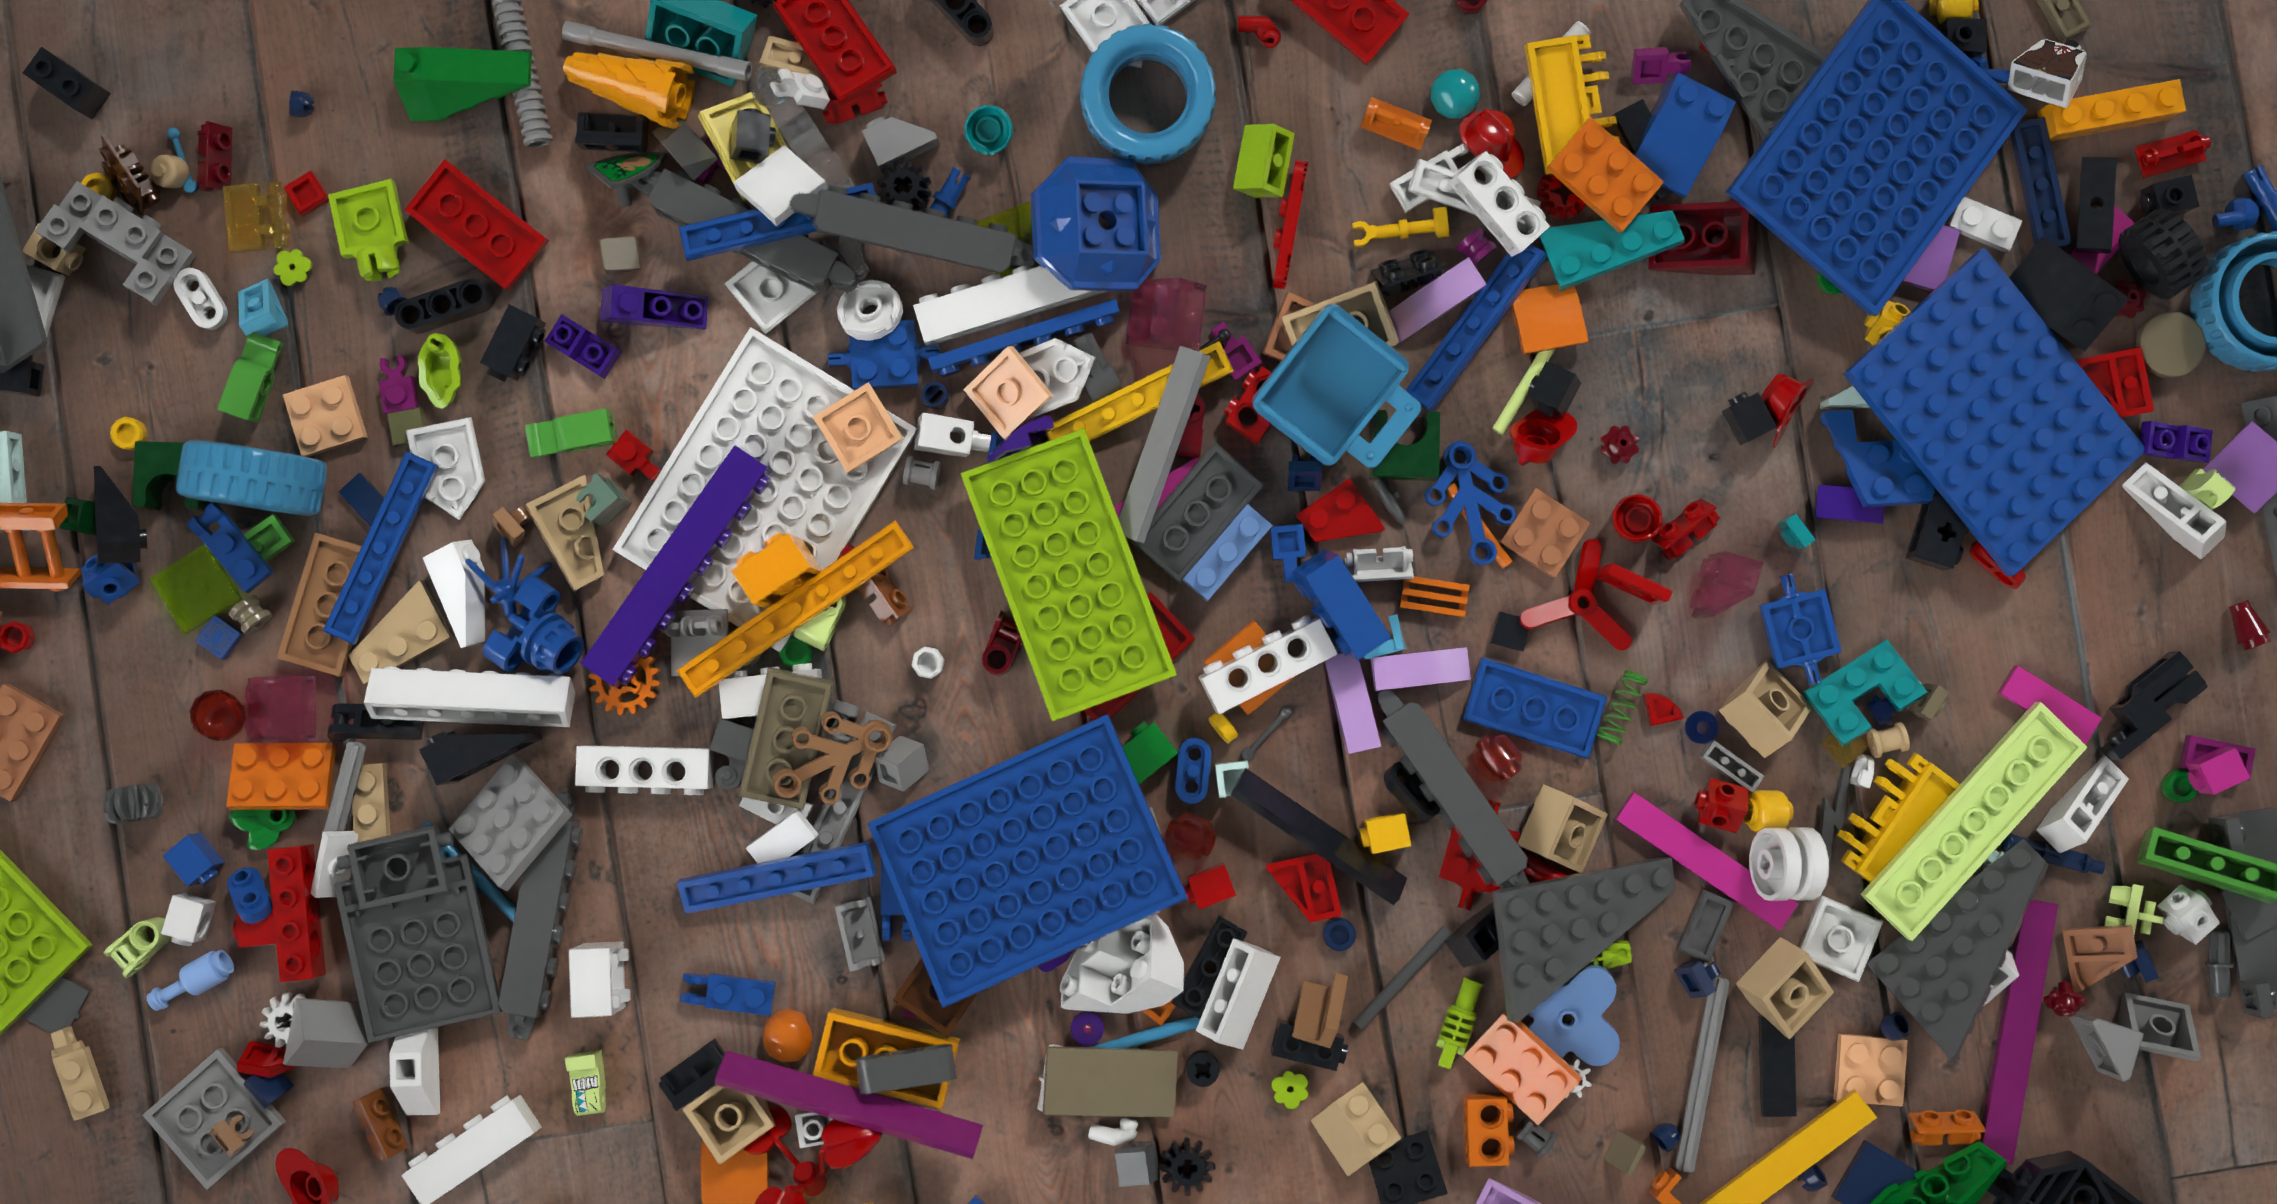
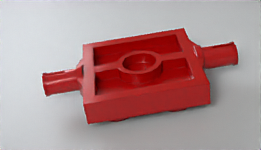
(1462, 869)

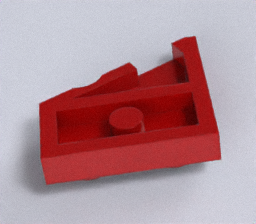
(2121, 380)
(1339, 515)
(1309, 885)

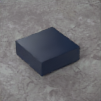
(268, 1089)

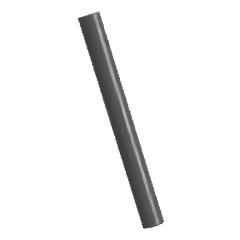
(1402, 978)

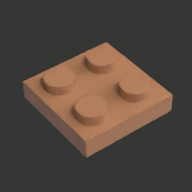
(1544, 533)

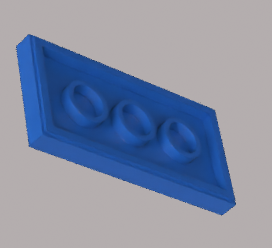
(1534, 708)

